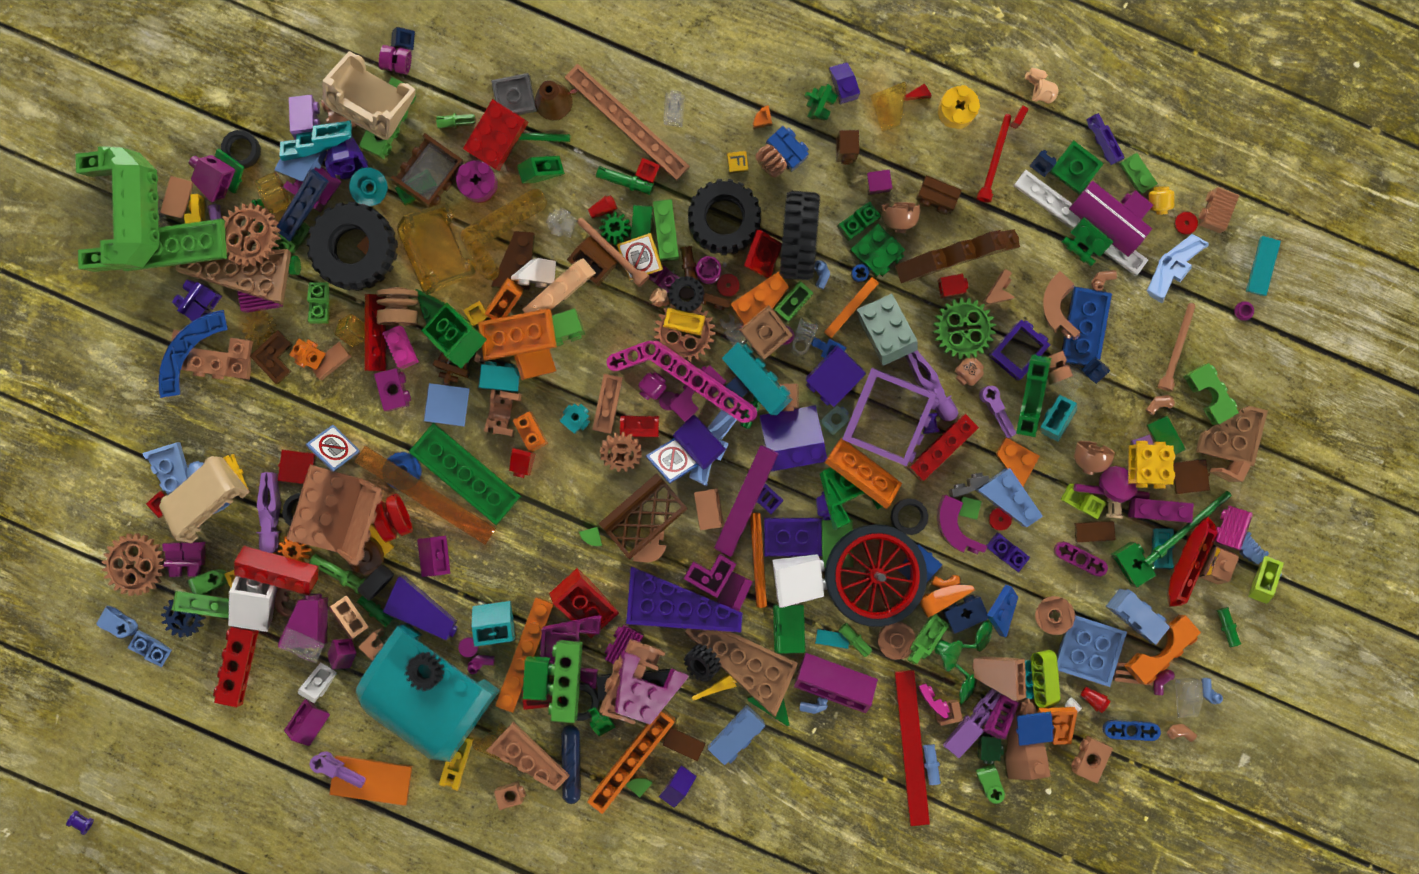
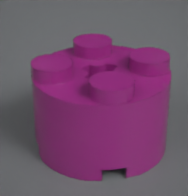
(486, 186)

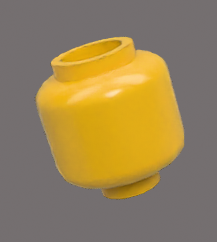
(1162, 199)

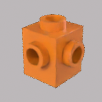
(307, 354)

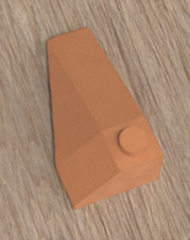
(1025, 761)

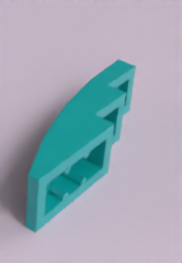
(320, 139)

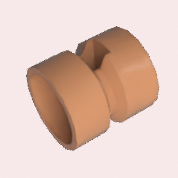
(1062, 372)

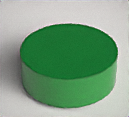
(294, 266)

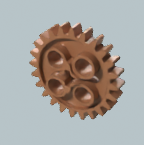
(264, 240)
(679, 346)
(121, 576)

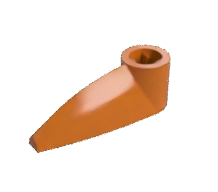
(944, 597)

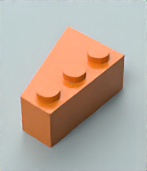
(755, 300)

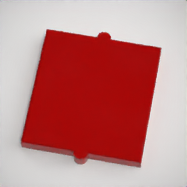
(294, 466)

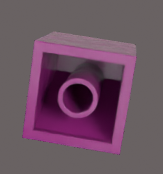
(310, 618)

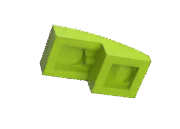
(1083, 501)

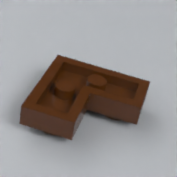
(268, 357)

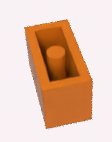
(504, 300)

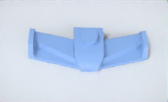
(1174, 266)
(719, 428)

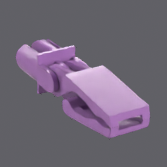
(945, 405)
(269, 512)
(968, 730)

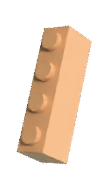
(562, 287)

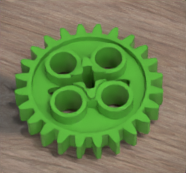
(962, 312)

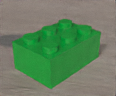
(454, 335)

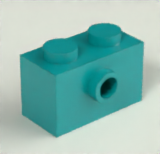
(499, 377)
(1058, 418)

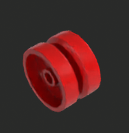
(392, 518)

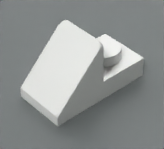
(317, 683)

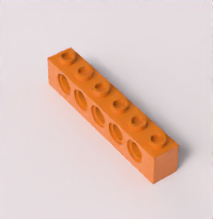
(630, 761)

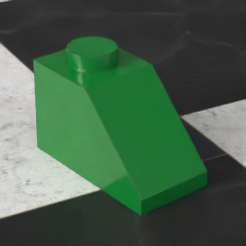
(540, 169)

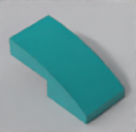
(1159, 537)

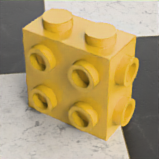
(1151, 464)

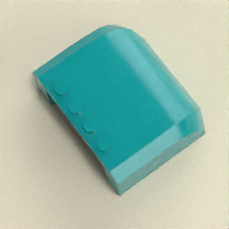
(427, 720)

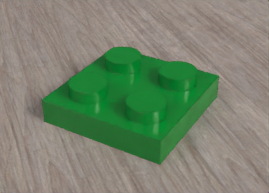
(1076, 167)

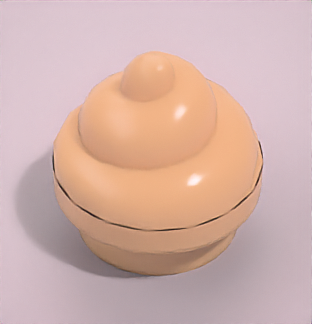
(659, 297)

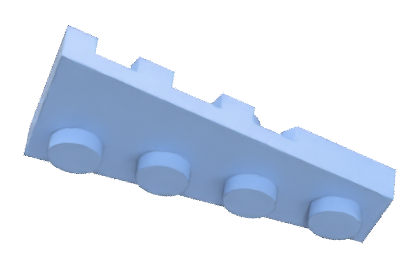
(168, 465)

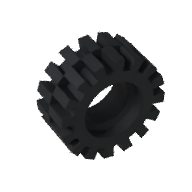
(678, 285)
(702, 662)
(417, 679)

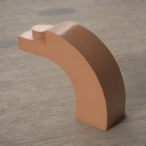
(1053, 296)

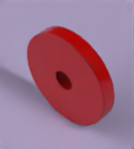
(1186, 229)
(728, 291)
(994, 520)

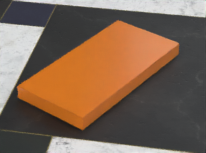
(517, 334)
(863, 473)
(383, 783)

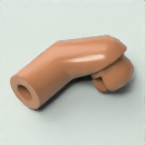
(1101, 277)
(1160, 401)

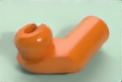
(940, 583)

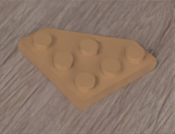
(1236, 437)

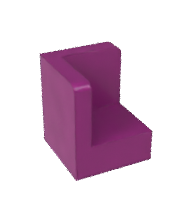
(879, 182)
(341, 653)

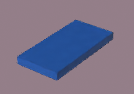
(1089, 315)

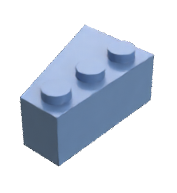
(1010, 497)
(1138, 615)
(736, 735)

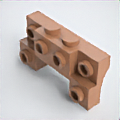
(220, 364)
(648, 657)

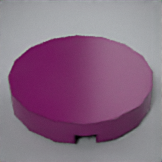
(1115, 484)

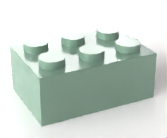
(887, 329)

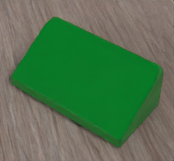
(1164, 431)

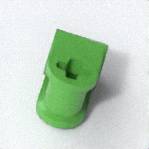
(206, 582)
(990, 780)

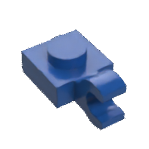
(826, 347)

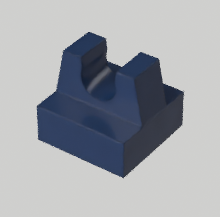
(1043, 163)
(1096, 370)

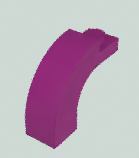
(948, 526)

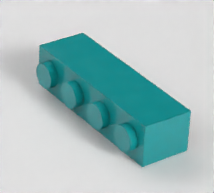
(757, 378)

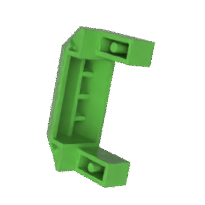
(133, 209)

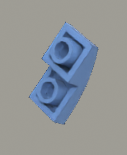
(150, 648)

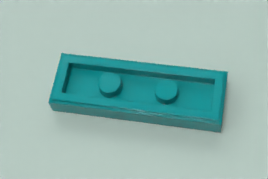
(1263, 266)

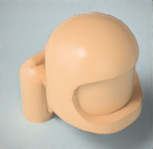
(1043, 89)

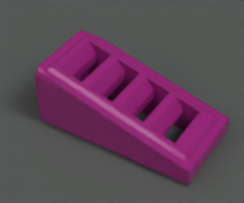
(1007, 720)

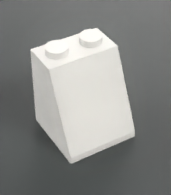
(798, 579)
(251, 604)

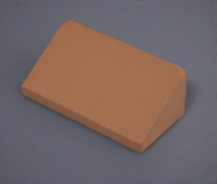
(332, 360)

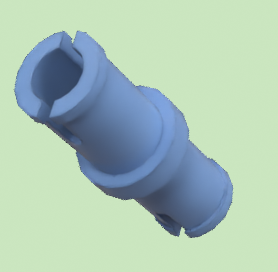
(931, 764)

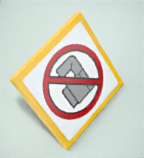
(641, 254)

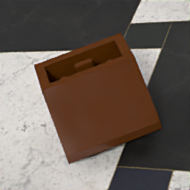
(596, 257)

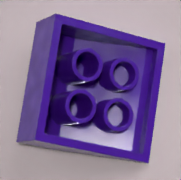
(795, 437)

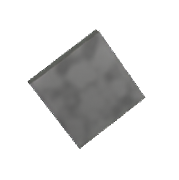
(515, 93)

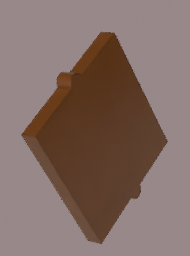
(1191, 476)

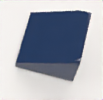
(402, 38)

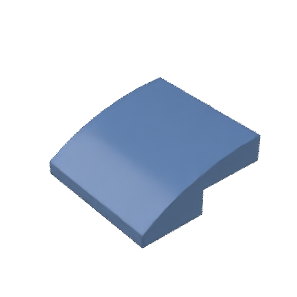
(300, 167)
(446, 404)

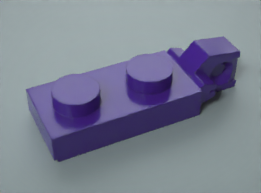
(1105, 139)

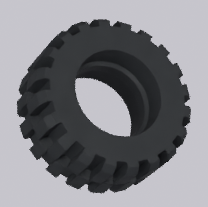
(730, 192)

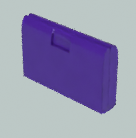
(699, 442)

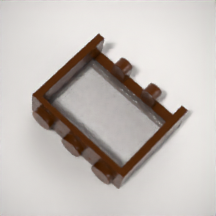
(428, 172)

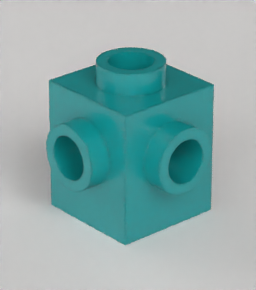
(568, 418)

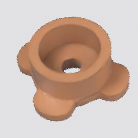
(1025, 707)

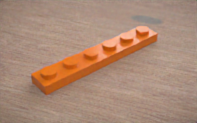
(526, 647)

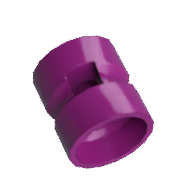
(389, 55)
(708, 270)

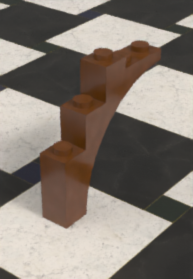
(957, 254)

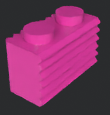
(400, 347)
(1233, 527)

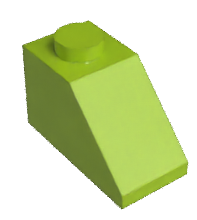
(1266, 580)

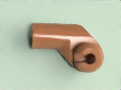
(1181, 730)

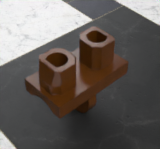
(444, 364)

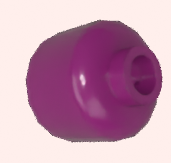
(652, 386)

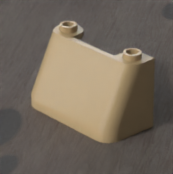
(365, 97)
(200, 498)

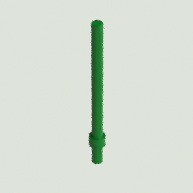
(1161, 550)

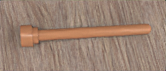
(639, 277)
(1166, 382)

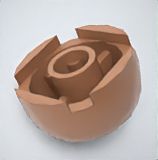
(900, 215)
(1092, 457)

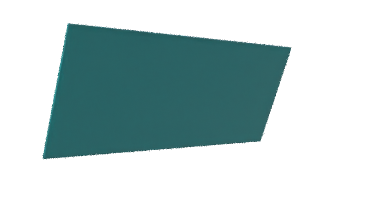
(831, 639)

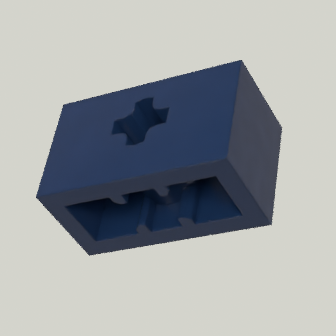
(976, 614)

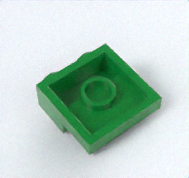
(878, 251)

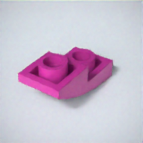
(938, 706)

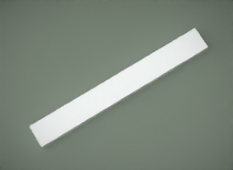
(1059, 207)

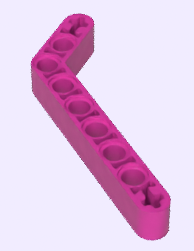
(688, 379)

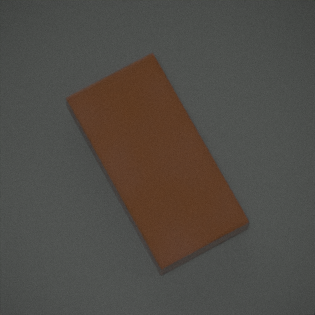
(1095, 531)
(684, 744)

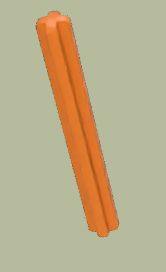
(758, 560)

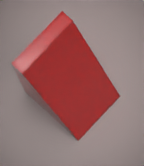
(921, 92)

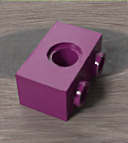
(384, 382)

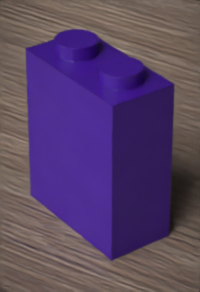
(835, 376)

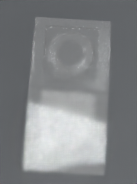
(301, 645)

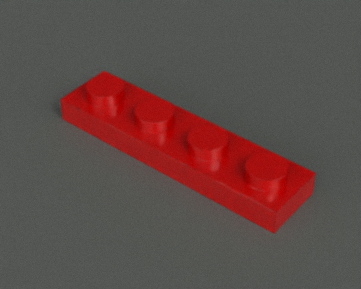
(373, 335)

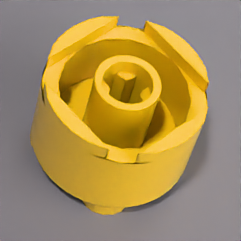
(962, 97)

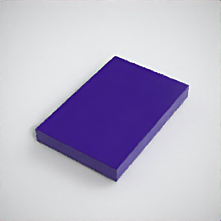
(792, 537)

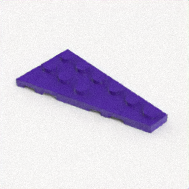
(668, 605)

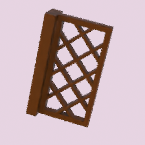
(630, 507)

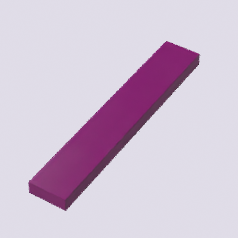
(746, 500)

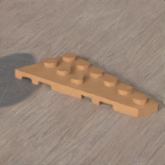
(262, 280)
(753, 667)

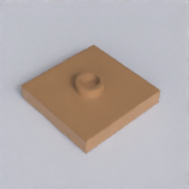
(765, 332)

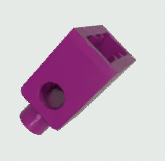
(211, 176)

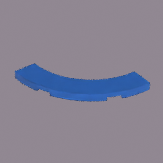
(181, 346)

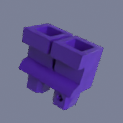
(197, 293)

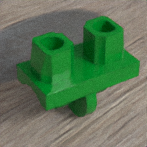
(817, 100)

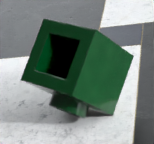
(989, 748)

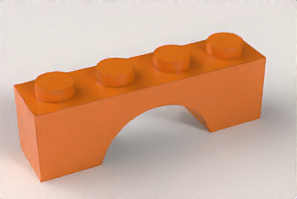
(1179, 635)

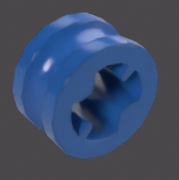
(854, 274)

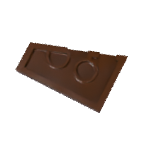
(516, 256)

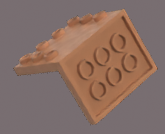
(335, 513)

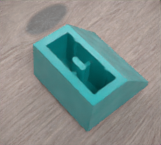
(492, 623)

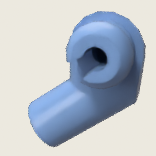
(823, 273)
(1208, 693)
(814, 708)

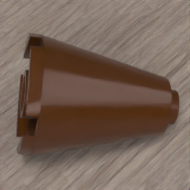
(553, 100)

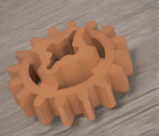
(620, 452)

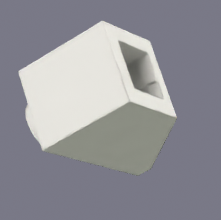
(536, 271)

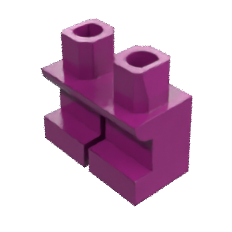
(184, 554)

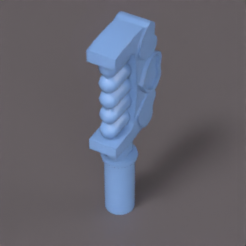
(1251, 550)

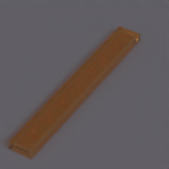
(425, 495)

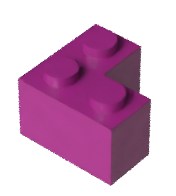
(713, 579)

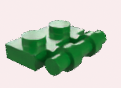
(1090, 236)

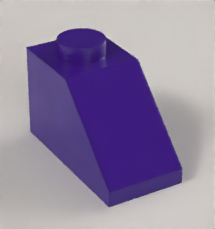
(844, 83)

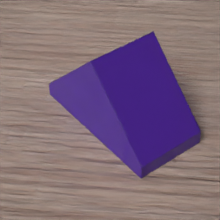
(678, 786)

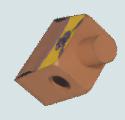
(1219, 565)

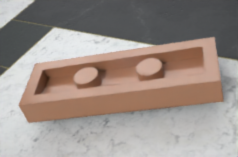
(607, 403)

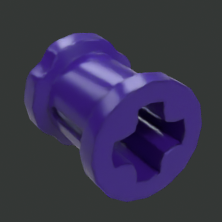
(932, 427)
(79, 822)

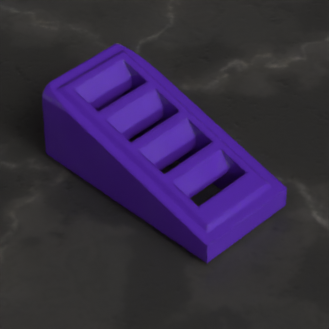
(773, 506)

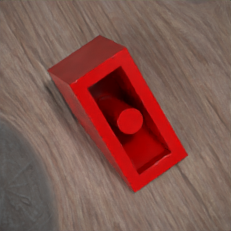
(521, 462)

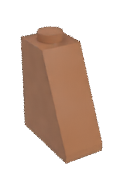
(1002, 675)

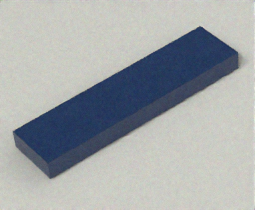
(302, 204)

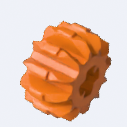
(288, 552)

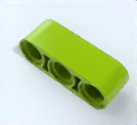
(1045, 678)

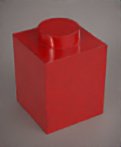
(952, 285)

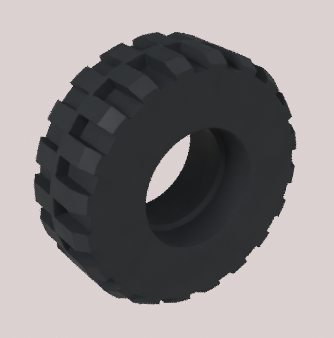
(327, 234)
(799, 235)

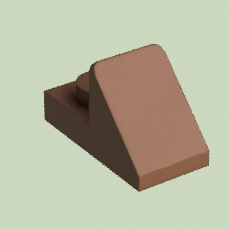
(996, 293)

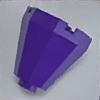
(345, 159)

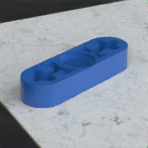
(1137, 736)

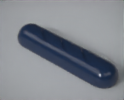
(571, 764)

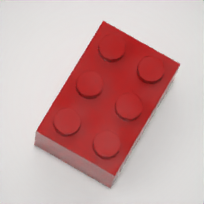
(495, 135)

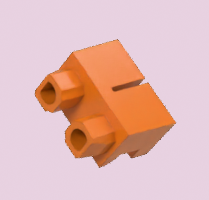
(530, 431)

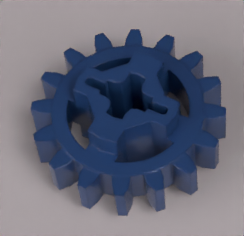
(185, 624)

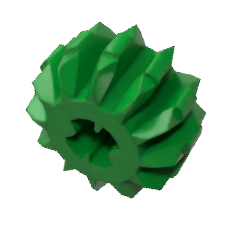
(613, 222)

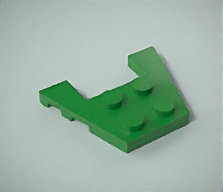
(837, 492)

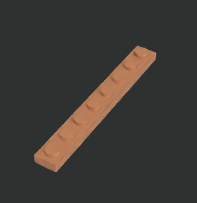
(627, 122)

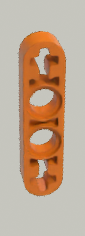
(851, 307)

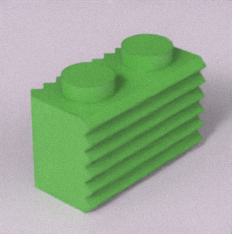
(793, 302)

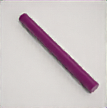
(1097, 490)

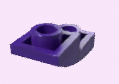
(1007, 552)

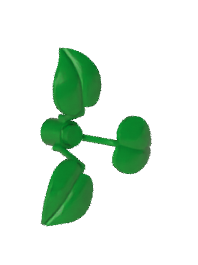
(951, 652)

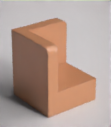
(954, 714)

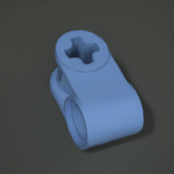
(117, 623)

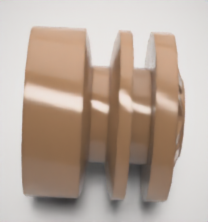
(397, 307)

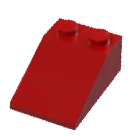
(582, 599)

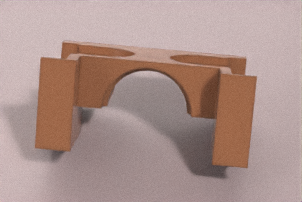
(501, 412)

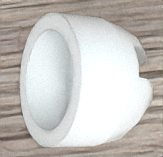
(1073, 703)

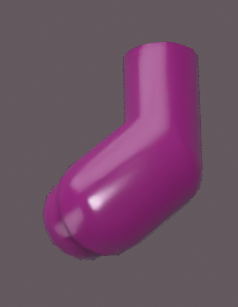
(478, 661)
(1161, 679)

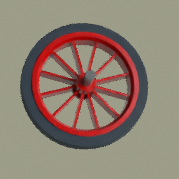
(875, 575)

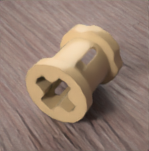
(1114, 509)

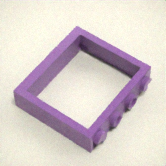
(917, 437)

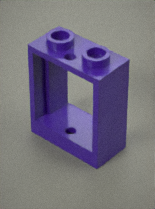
(1004, 362)

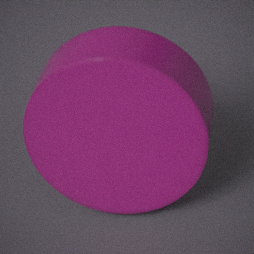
(664, 400)
(467, 648)

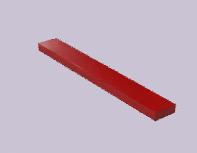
(912, 747)

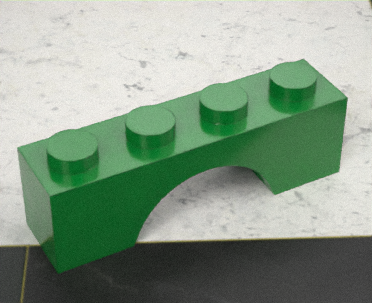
(1033, 395)

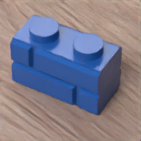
(789, 147)

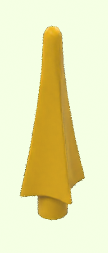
(725, 683)

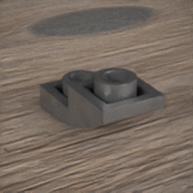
(972, 484)

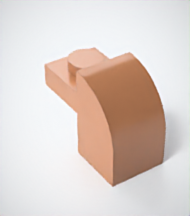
(652, 550)

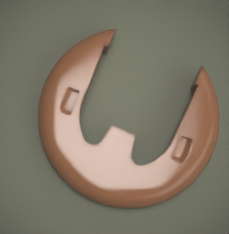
(280, 598)

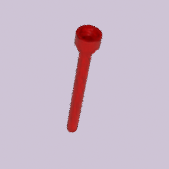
(985, 193)

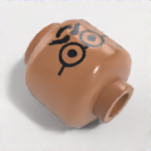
(969, 371)

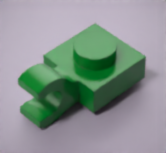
(600, 723)

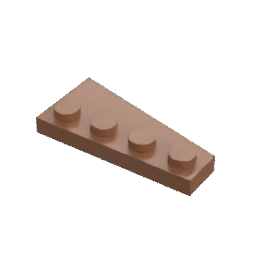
(522, 752)

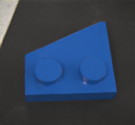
(1003, 610)

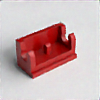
(640, 426)

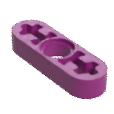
(1095, 560)

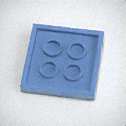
(1091, 651)

